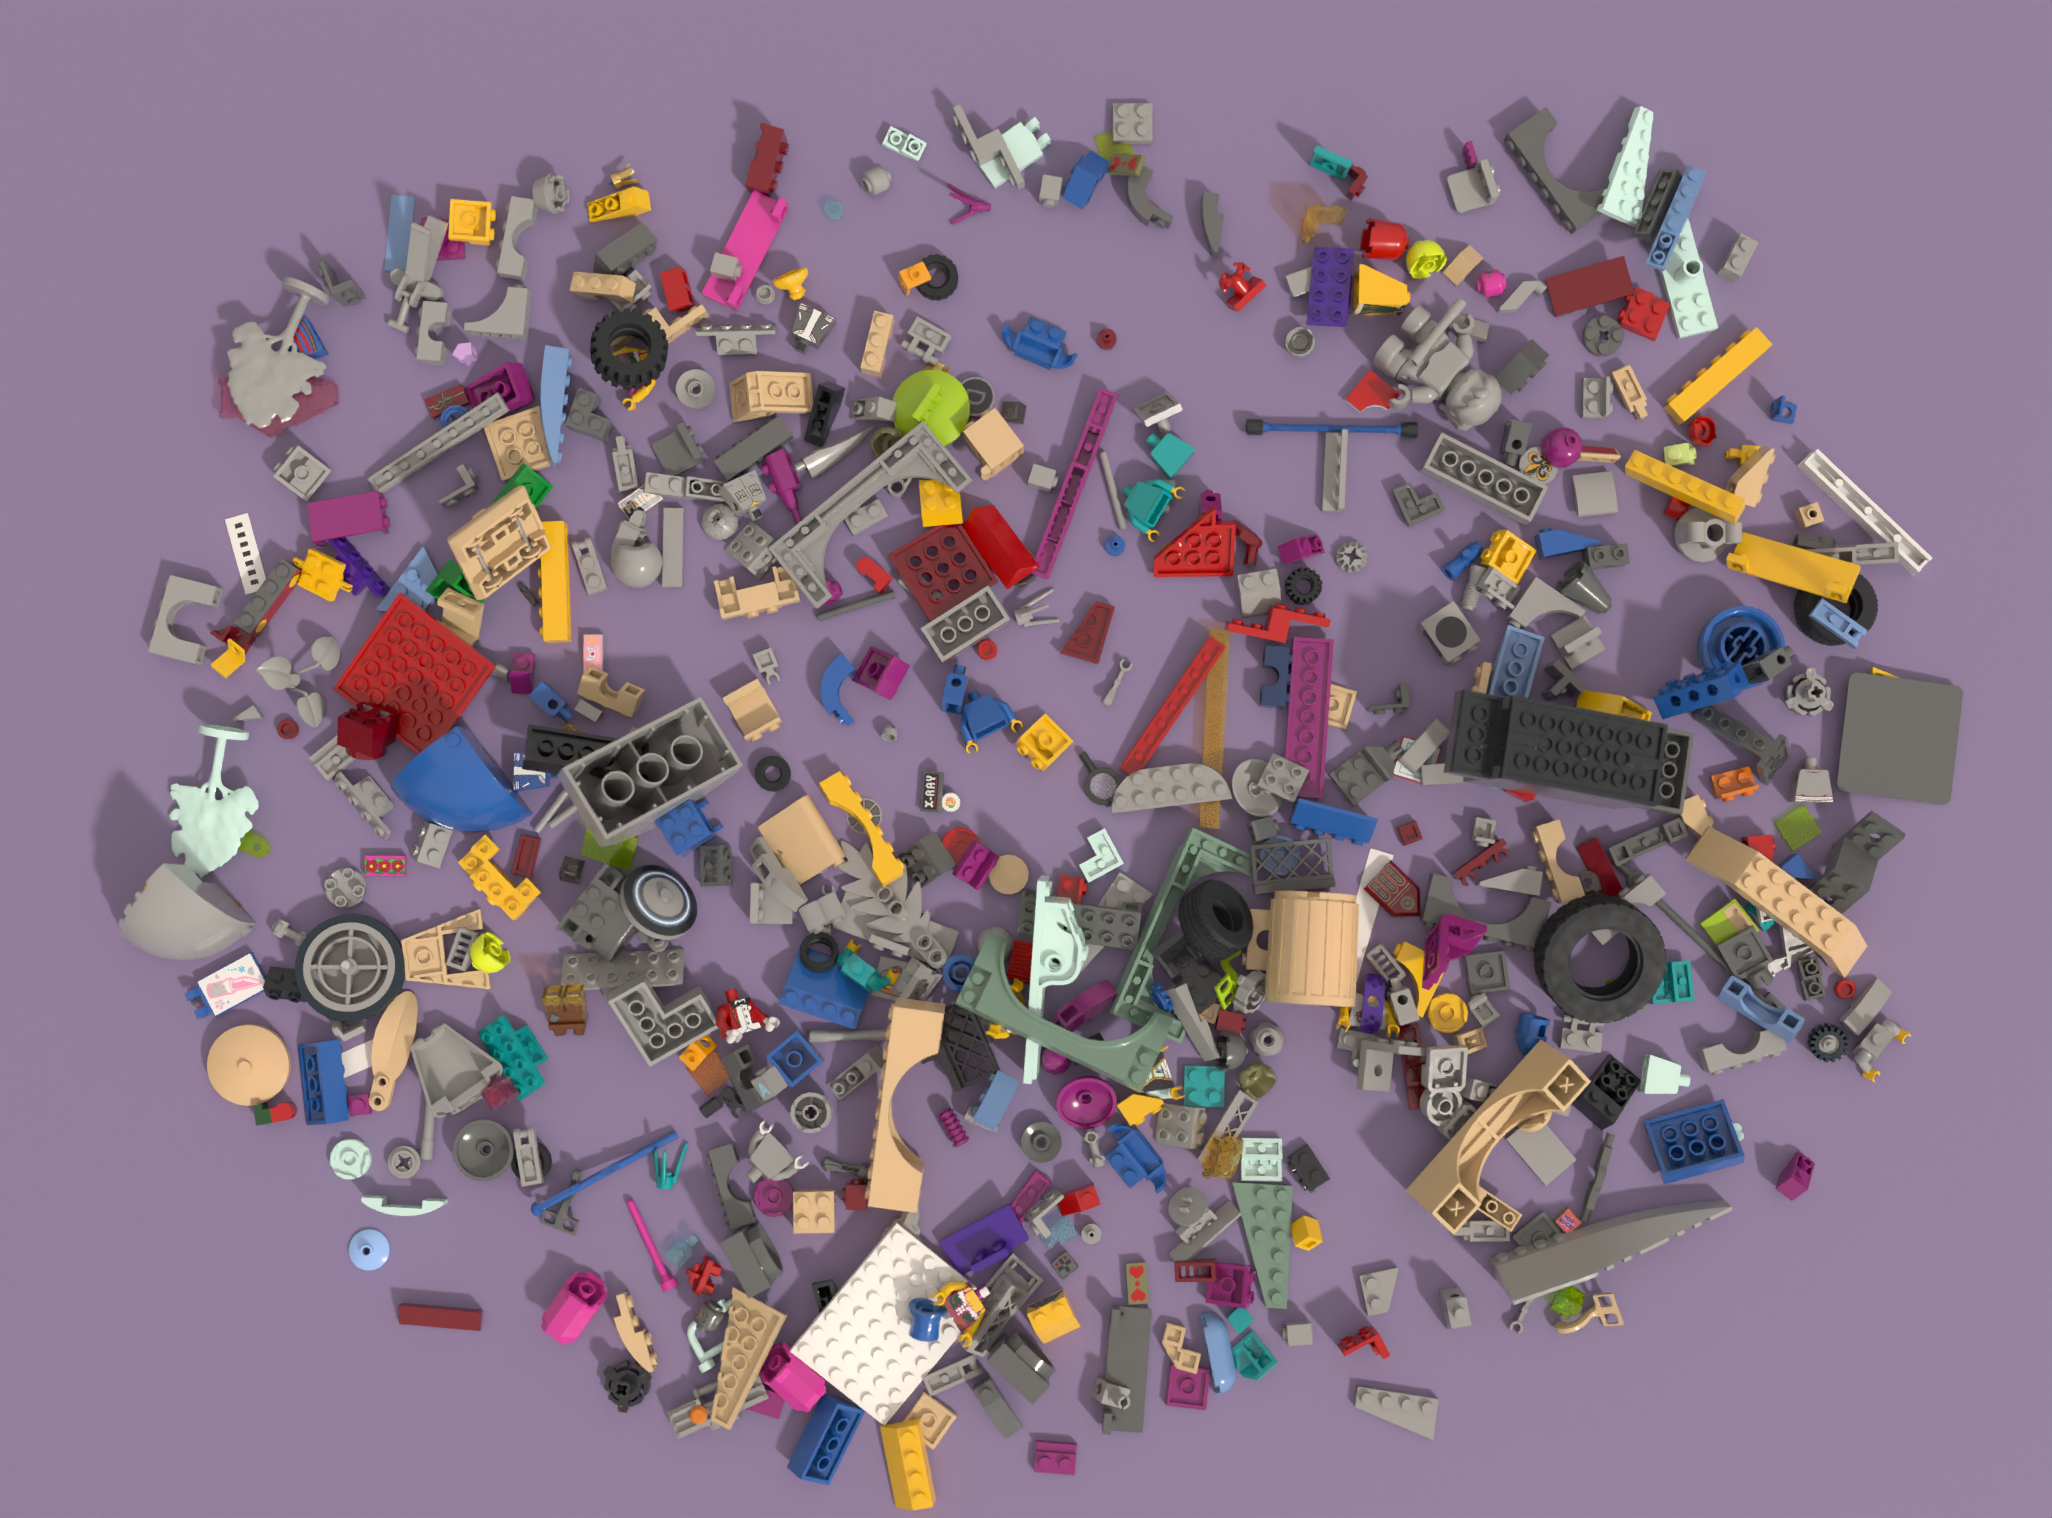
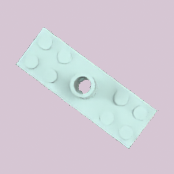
(1687, 289)

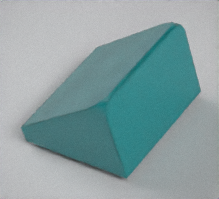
(1239, 1319)

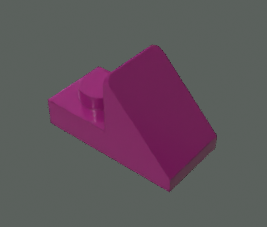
(523, 673)

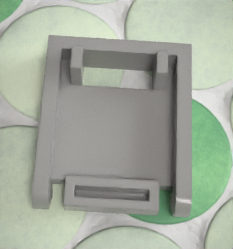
(1008, 1269)

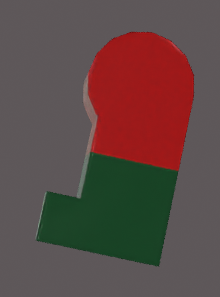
(281, 1112)

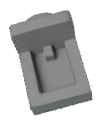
(1483, 832)
(1482, 1010)
(348, 1030)

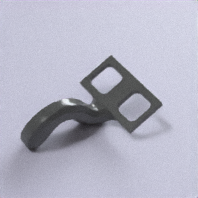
(562, 1213)

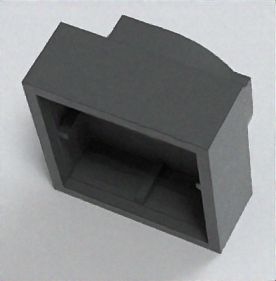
(752, 1258)
(1021, 1364)

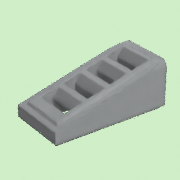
(455, 946)
(1375, 951)

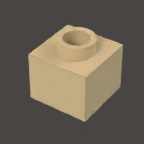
(1803, 517)

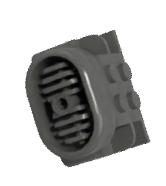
(597, 915)

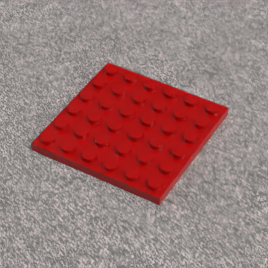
(416, 671)

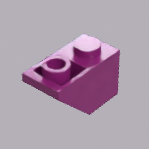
(1300, 549)
(1795, 1176)

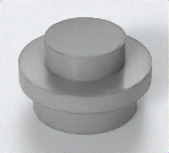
(765, 294)

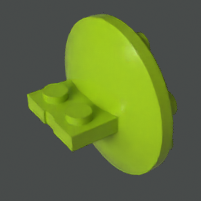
(936, 400)

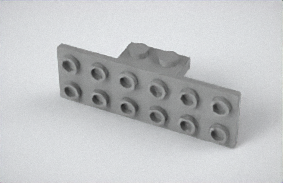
(855, 924)
(597, 972)

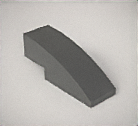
(1211, 222)

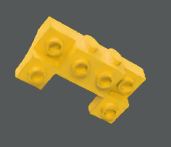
(494, 882)

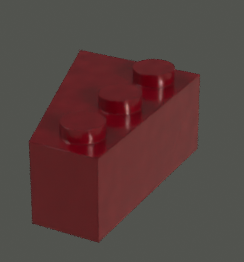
(767, 160)

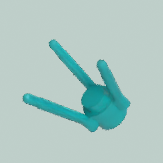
(665, 1178)

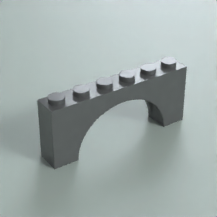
(1527, 144)
(1519, 930)

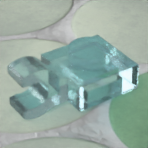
(681, 1251)

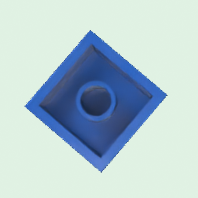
(795, 1058)

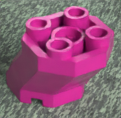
(574, 1307)
(792, 1378)

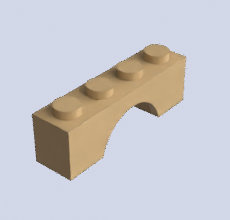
(1548, 838)

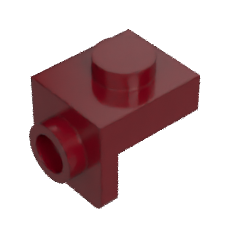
(1357, 187)

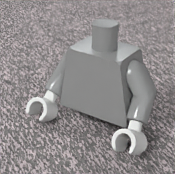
(770, 1157)

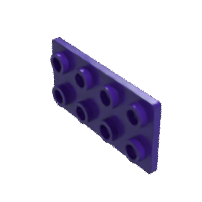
(1330, 287)
(984, 1241)

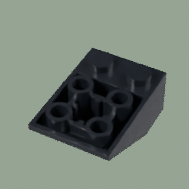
(1607, 1093)

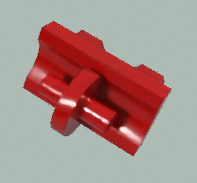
(700, 1277)

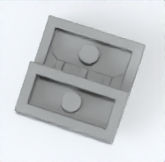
(1594, 494)

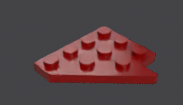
(1200, 550)

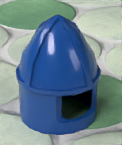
(1530, 1031)

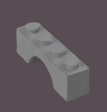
(521, 214)
(1644, 891)
(1716, 1057)

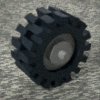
(1828, 1042)

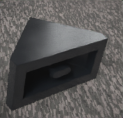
(824, 1292)

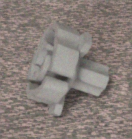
(1812, 684)
(1249, 992)

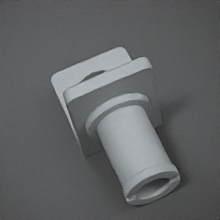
(1111, 1394)

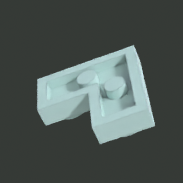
(1105, 859)

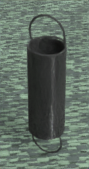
(529, 596)

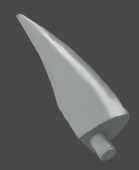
(826, 457)

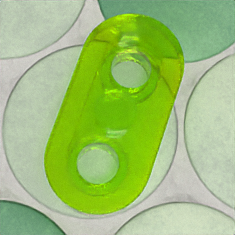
(249, 844)

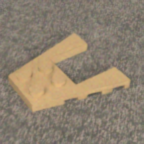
(426, 955)

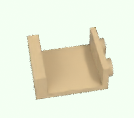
(461, 615)
(753, 710)

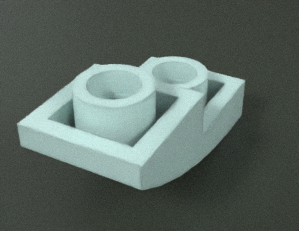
(904, 144)

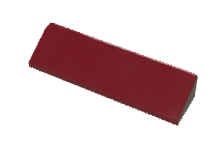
(1597, 861)
(440, 1316)

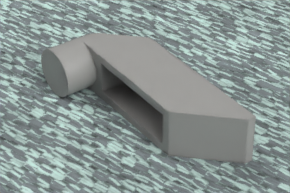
(1521, 295)

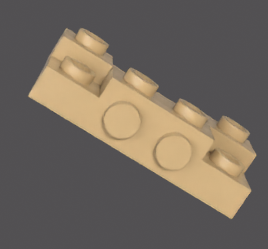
(758, 598)

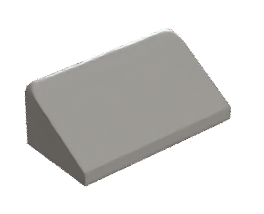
(1299, 281)
(1479, 331)

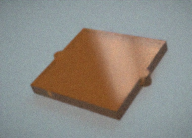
(710, 1073)

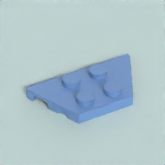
(413, 582)

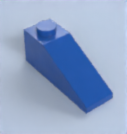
(1559, 542)

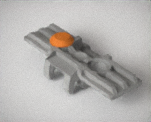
(698, 1413)

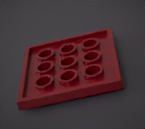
(956, 572)

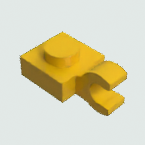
(1741, 454)

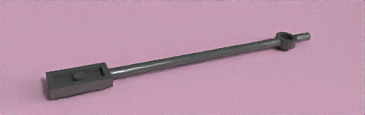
(1769, 998)

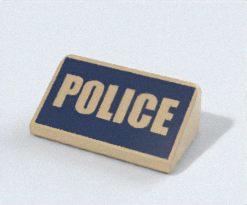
(638, 501)

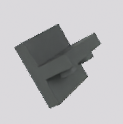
(1564, 681)

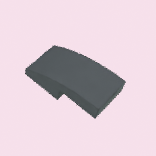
(1810, 978)

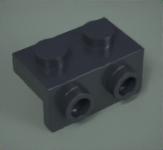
(282, 984)

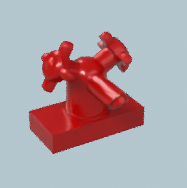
(1243, 290)

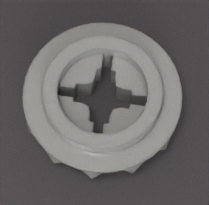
(1343, 560)
(395, 1159)

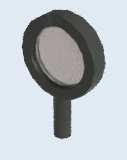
(1100, 783)

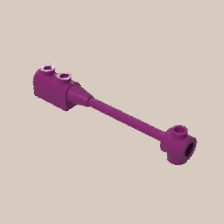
(785, 484)

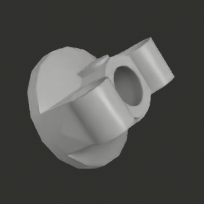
(1692, 535)

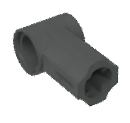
(1808, 542)

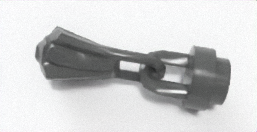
(830, 1164)

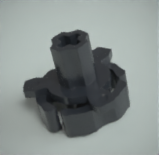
(616, 1380)

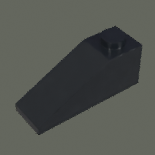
(823, 413)

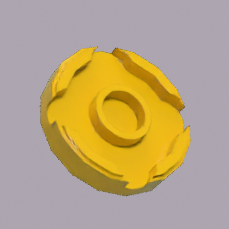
(1447, 1013)

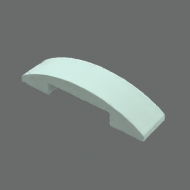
(380, 1204)

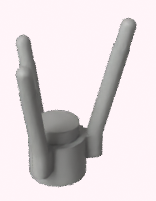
(1024, 613)

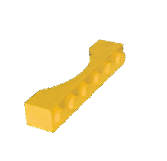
(839, 794)

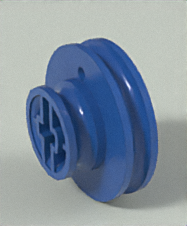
(1748, 625)

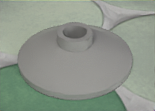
(695, 379)

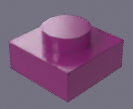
(359, 1104)

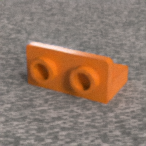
(1732, 783)

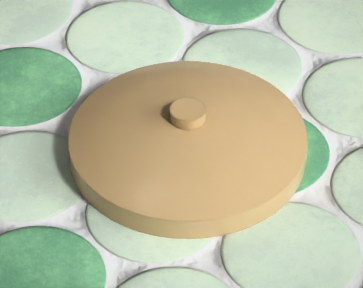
(249, 1064)

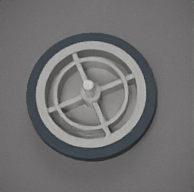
(350, 967)

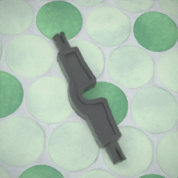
(1596, 1184)

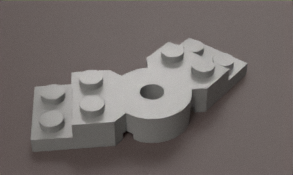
(1443, 1078)

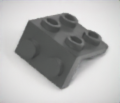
(345, 292)
(678, 451)

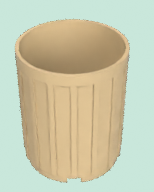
(1312, 949)

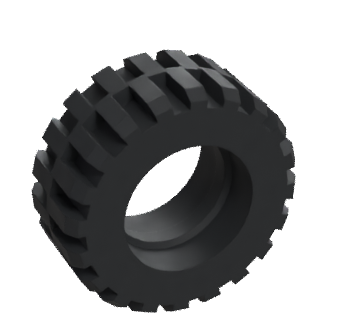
(634, 325)

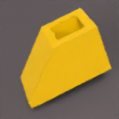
(1137, 1106)

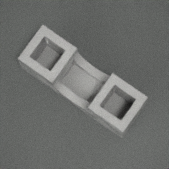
(432, 317)

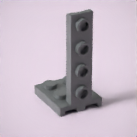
(1771, 753)

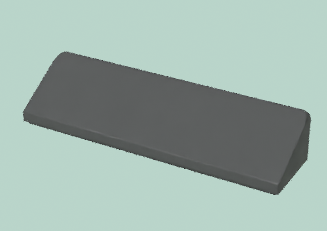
(1657, 205)

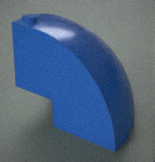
(459, 786)

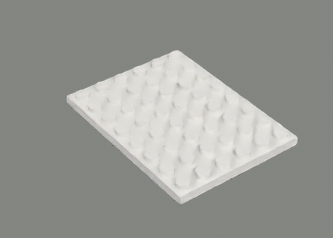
(864, 1330)

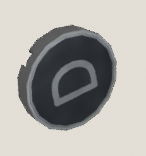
(980, 395)

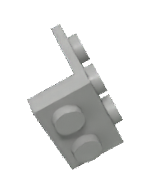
(1473, 187)
(1181, 1126)

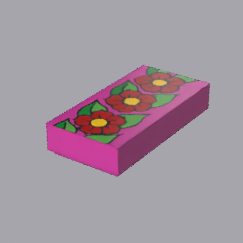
(385, 866)

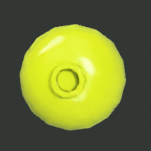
(1424, 258)
(488, 954)

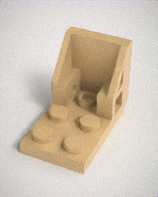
(767, 392)

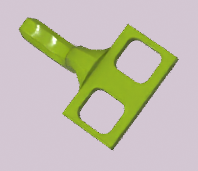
(1231, 977)

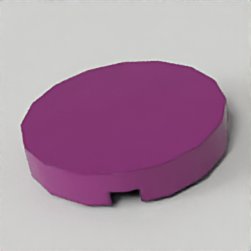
(773, 1197)

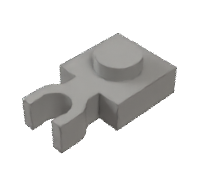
(766, 662)

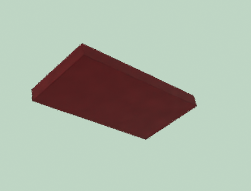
(1589, 286)

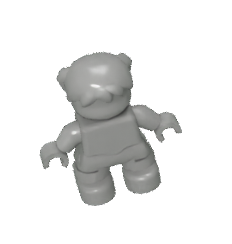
(1471, 395)

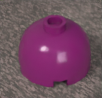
(1561, 447)

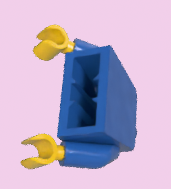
(985, 716)

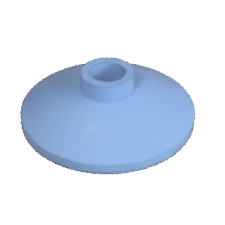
(378, 1247)

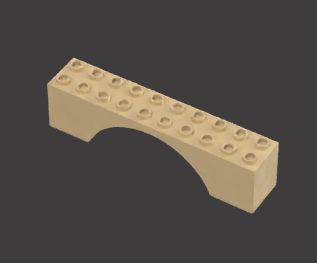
(1537, 1085)
(896, 1170)

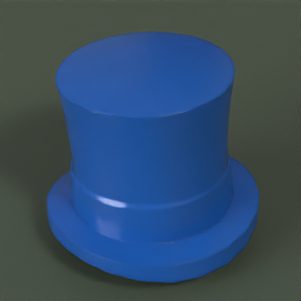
(957, 970)
(925, 1319)

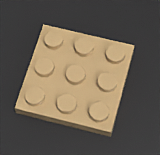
(518, 441)

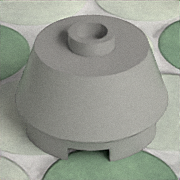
(551, 193)

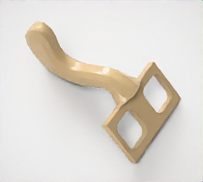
(1596, 1310)

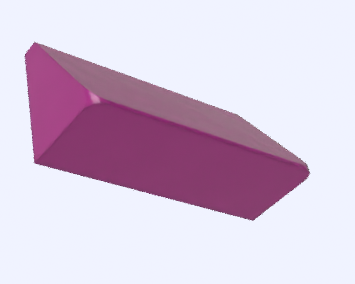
(770, 1407)

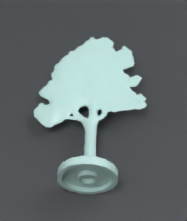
(209, 825)

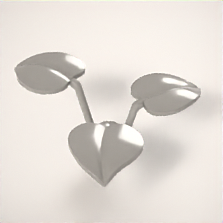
(278, 676)

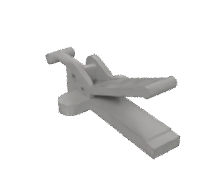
(415, 281)

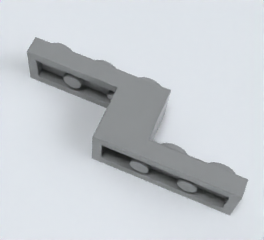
(988, 147)
(1863, 553)

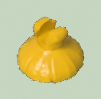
(792, 282)

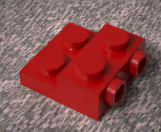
(1643, 314)

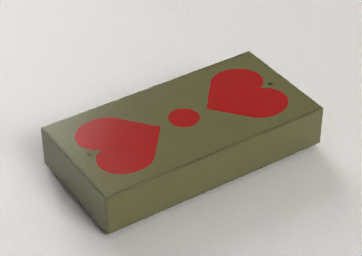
(1126, 165)
(1137, 1283)

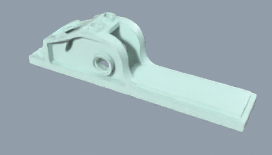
(1048, 943)

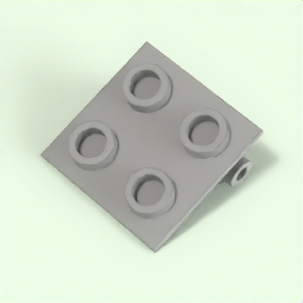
(1282, 778)

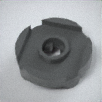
(1604, 325)

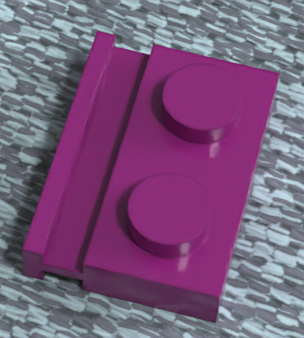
(1055, 1457)

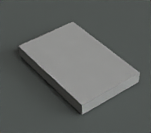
(1541, 1152)

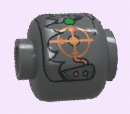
(708, 1316)

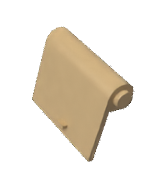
(802, 840)

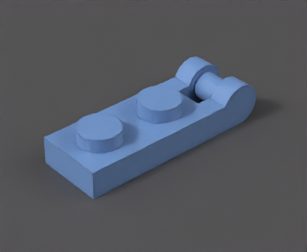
(1837, 623)

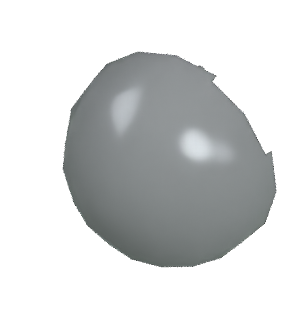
(636, 565)

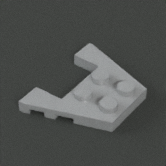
(1791, 947)

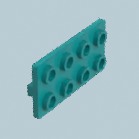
(517, 1054)

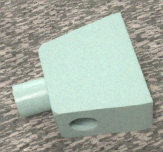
(1661, 1076)

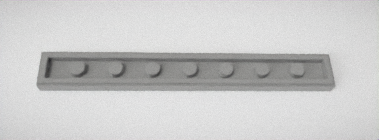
(438, 443)

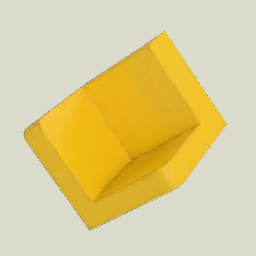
(1306, 1233)

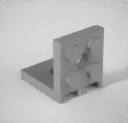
(1380, 1055)

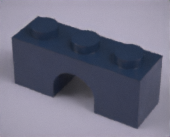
(1277, 659)

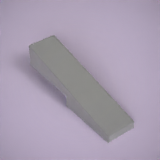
(1196, 1029)

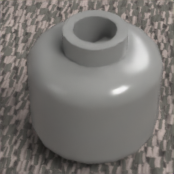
(876, 180)

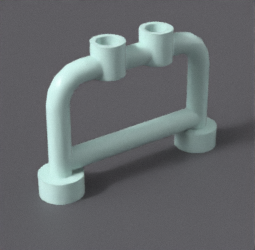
(706, 1357)

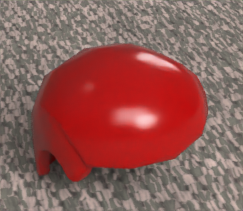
(1702, 430)

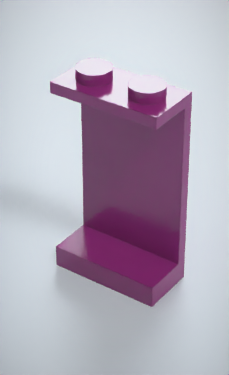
(348, 516)

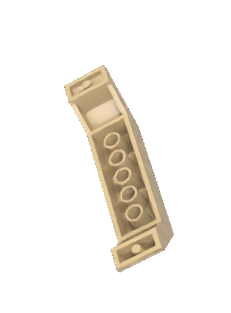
(1780, 898)

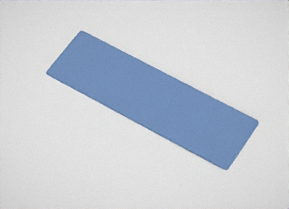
(399, 231)

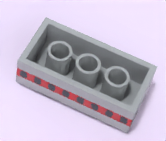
(965, 625)

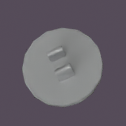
(1187, 1206)

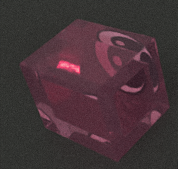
(500, 1094)

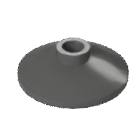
(1044, 1152)

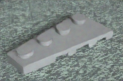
(1401, 1408)

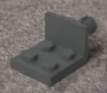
(1366, 771)

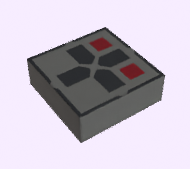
(1064, 1264)

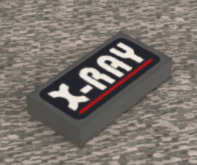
(932, 791)

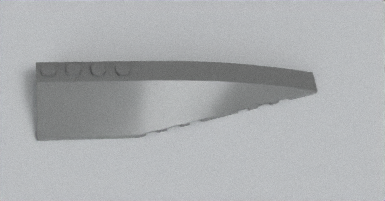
(1585, 1251)

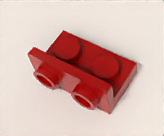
(1071, 888)

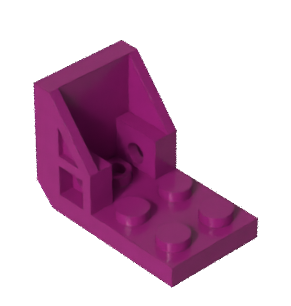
(1447, 941)

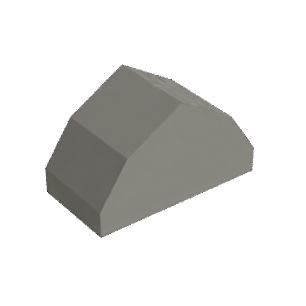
(683, 763)

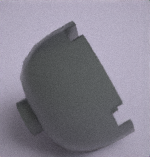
(1231, 1050)

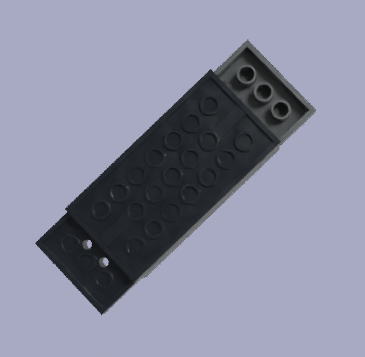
(1568, 752)

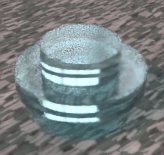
(833, 210)

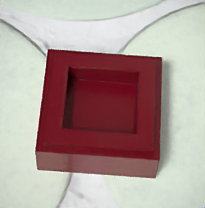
(1409, 833)

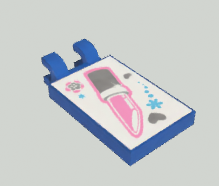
(229, 986)

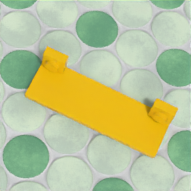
(1794, 567)

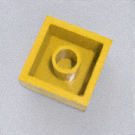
(939, 504)

